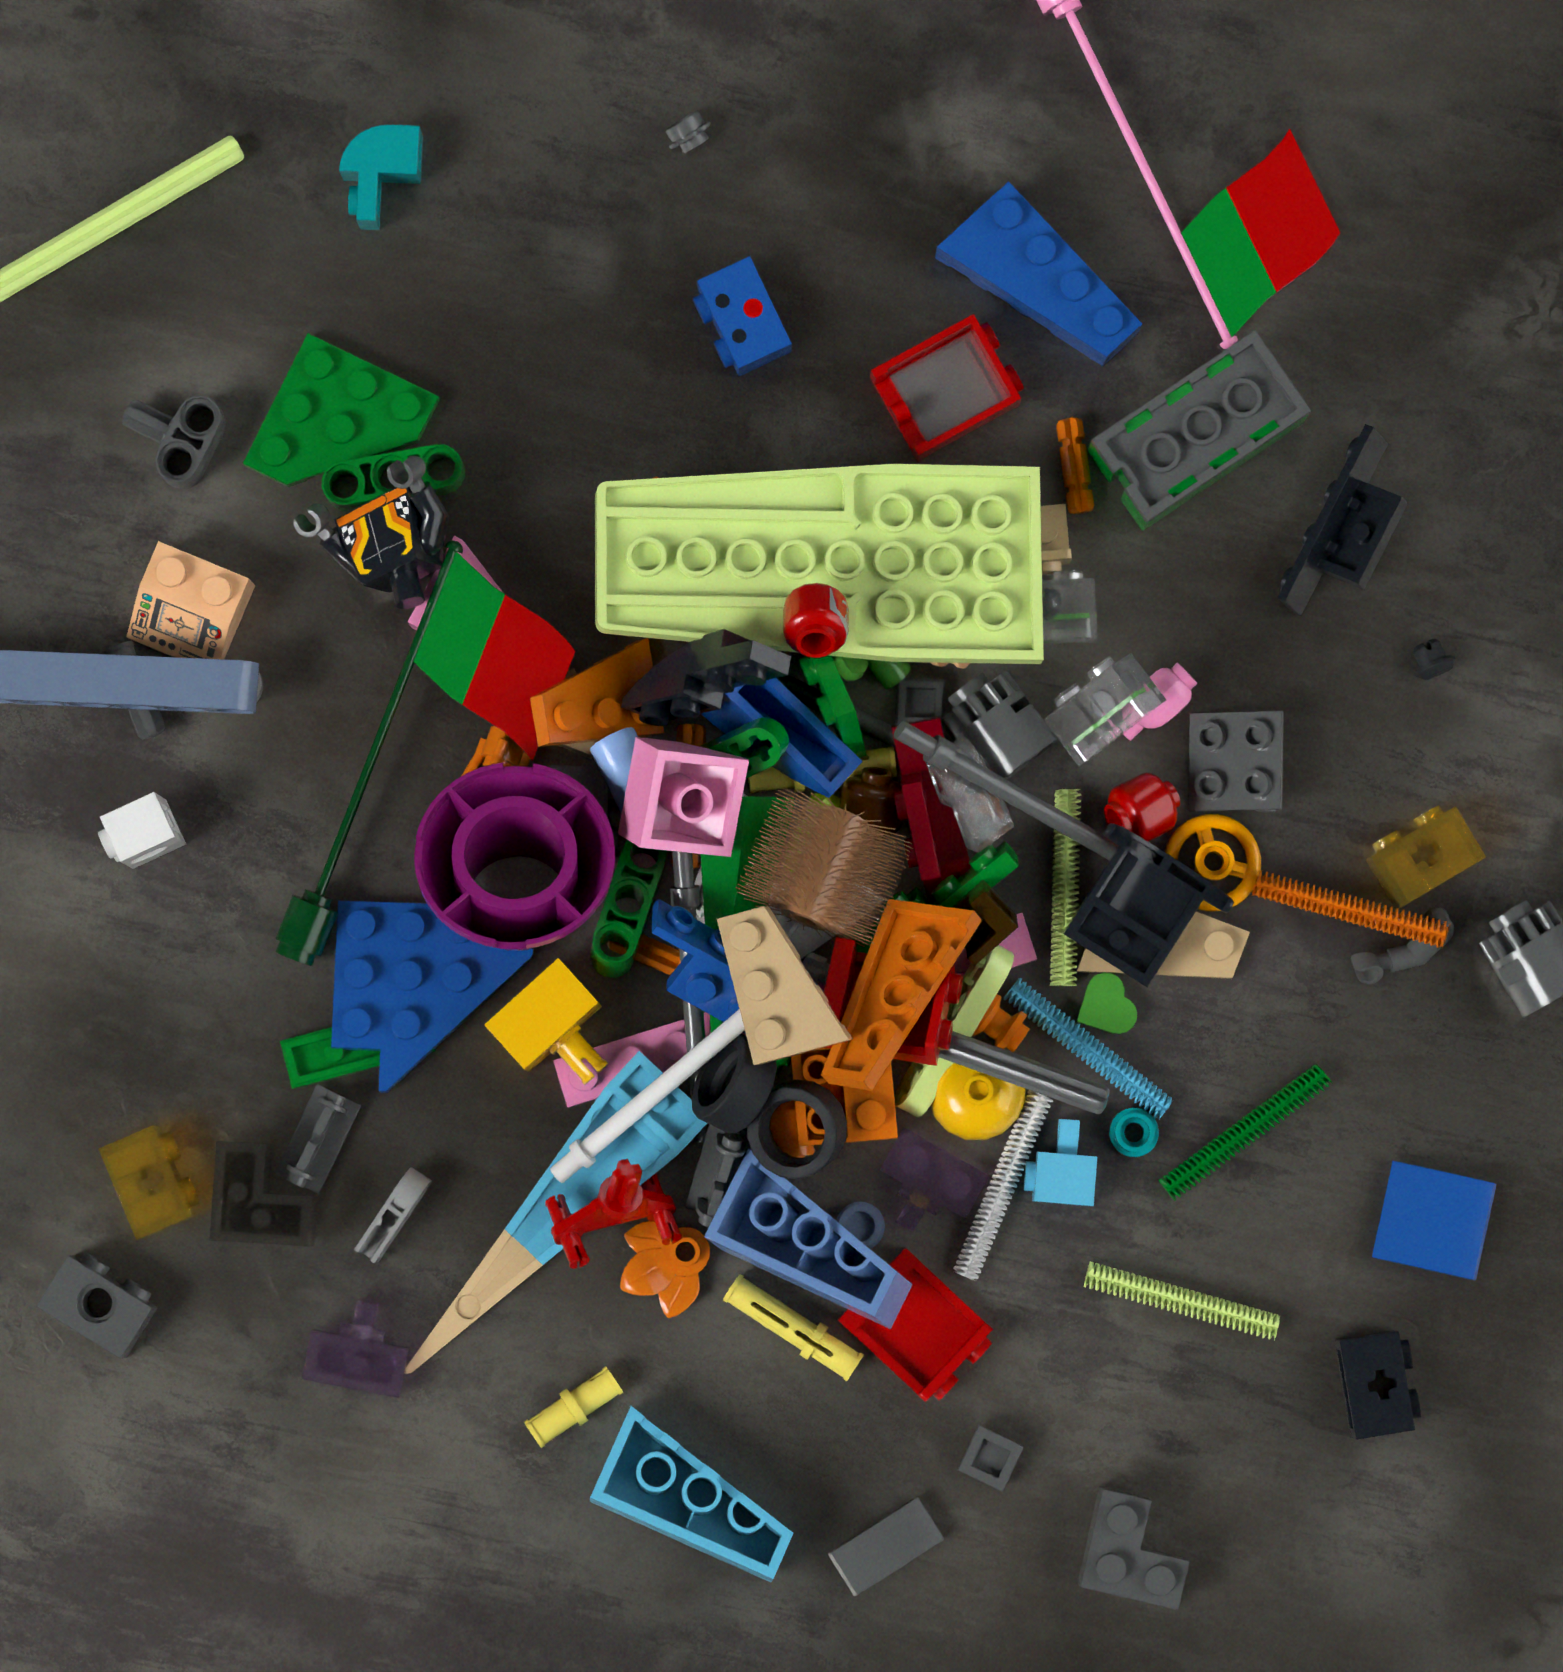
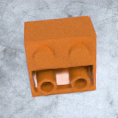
(867, 1112)

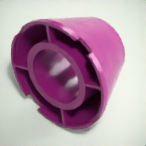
(510, 814)

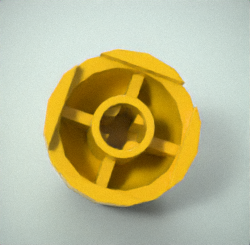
(976, 1103)

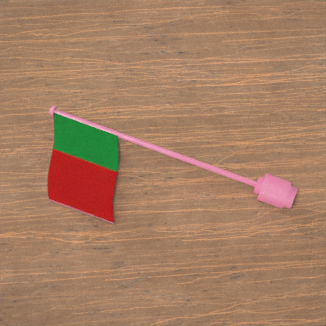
(1251, 233)

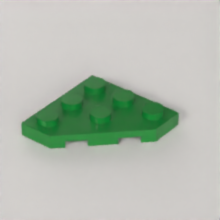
(335, 412)

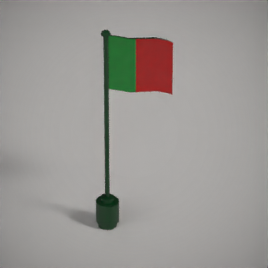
(484, 656)

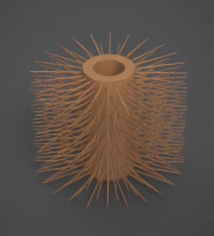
(824, 867)

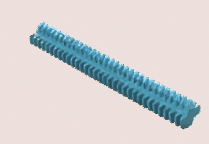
(1085, 1046)

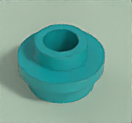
(1149, 1128)

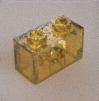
(1453, 848)
(126, 1166)

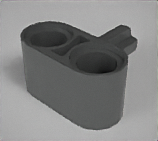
(177, 437)

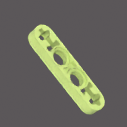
(978, 991)

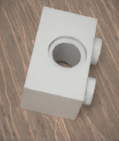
(140, 831)

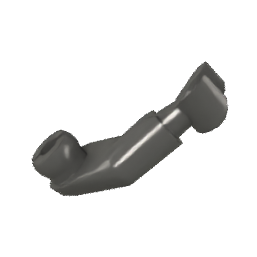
(1370, 966)

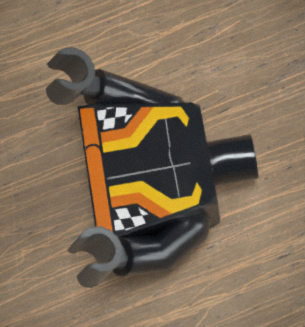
(390, 538)

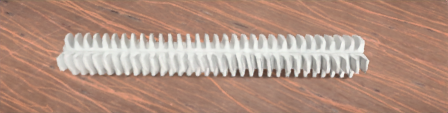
(1001, 1185)

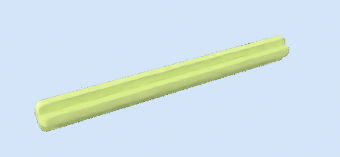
(119, 216)

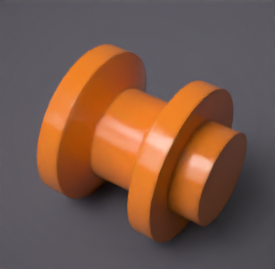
(1002, 1027)

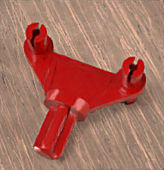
(617, 1202)

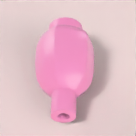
(1176, 688)

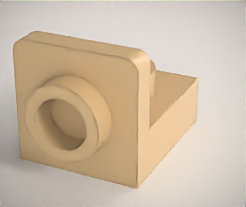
(1054, 538)

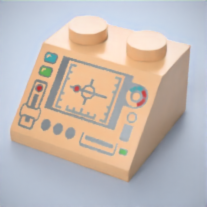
(188, 605)

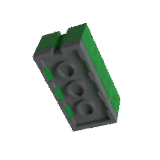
(1199, 430)

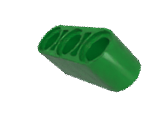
(370, 469)
(625, 926)

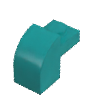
(376, 157)

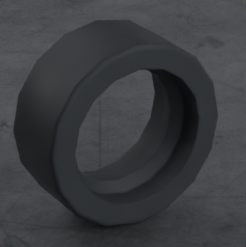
(732, 1088)
(832, 1118)

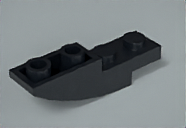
(699, 674)

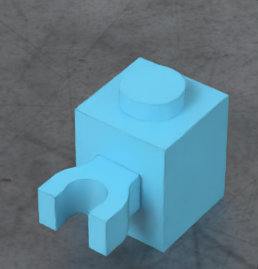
(1062, 1175)

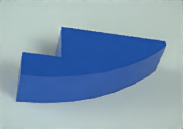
(813, 753)

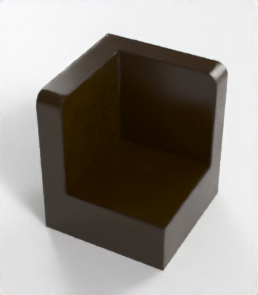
(996, 923)

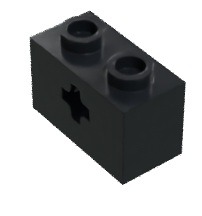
(1357, 1362)

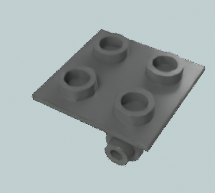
(1236, 761)

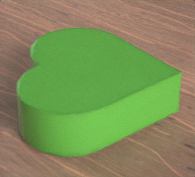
(1106, 1006)

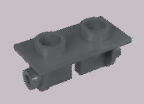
(317, 1139)
(715, 1171)

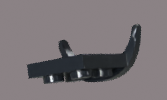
(1140, 906)

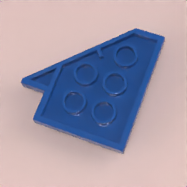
(408, 982)

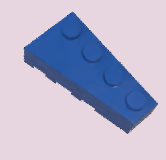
(1030, 267)

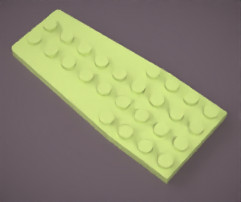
(924, 553)

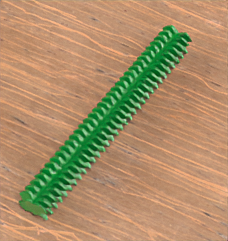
(1244, 1131)

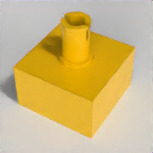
(548, 1021)

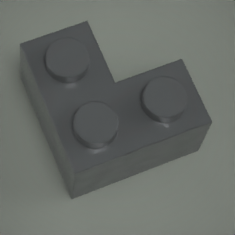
(1116, 1560)

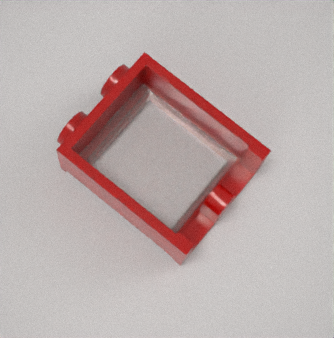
(947, 386)

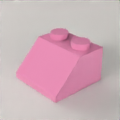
(682, 797)

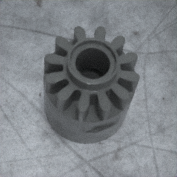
(998, 723)
(1528, 954)

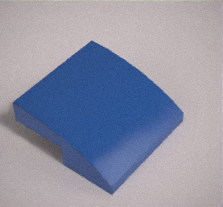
(1434, 1220)

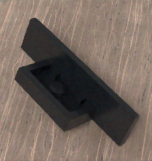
(1350, 528)

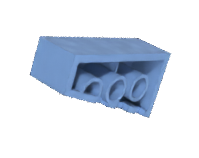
(795, 1239)

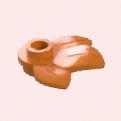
(660, 1271)

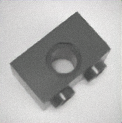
(68, 1303)

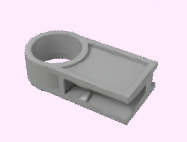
(393, 1215)

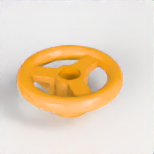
(1202, 827)

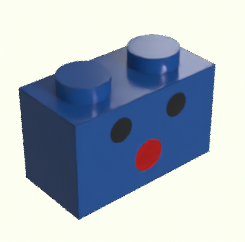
(743, 317)

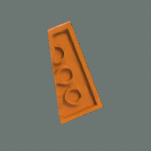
(895, 985)

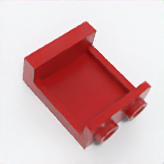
(932, 1028)
(928, 1335)

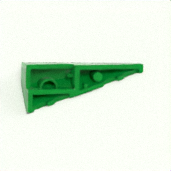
(723, 873)

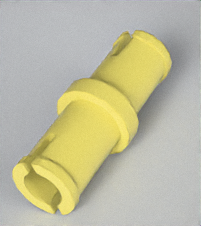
(573, 1407)

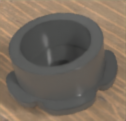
(688, 132)

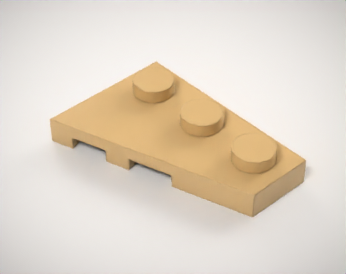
(1203, 951)
(774, 991)

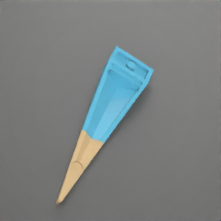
(528, 1238)

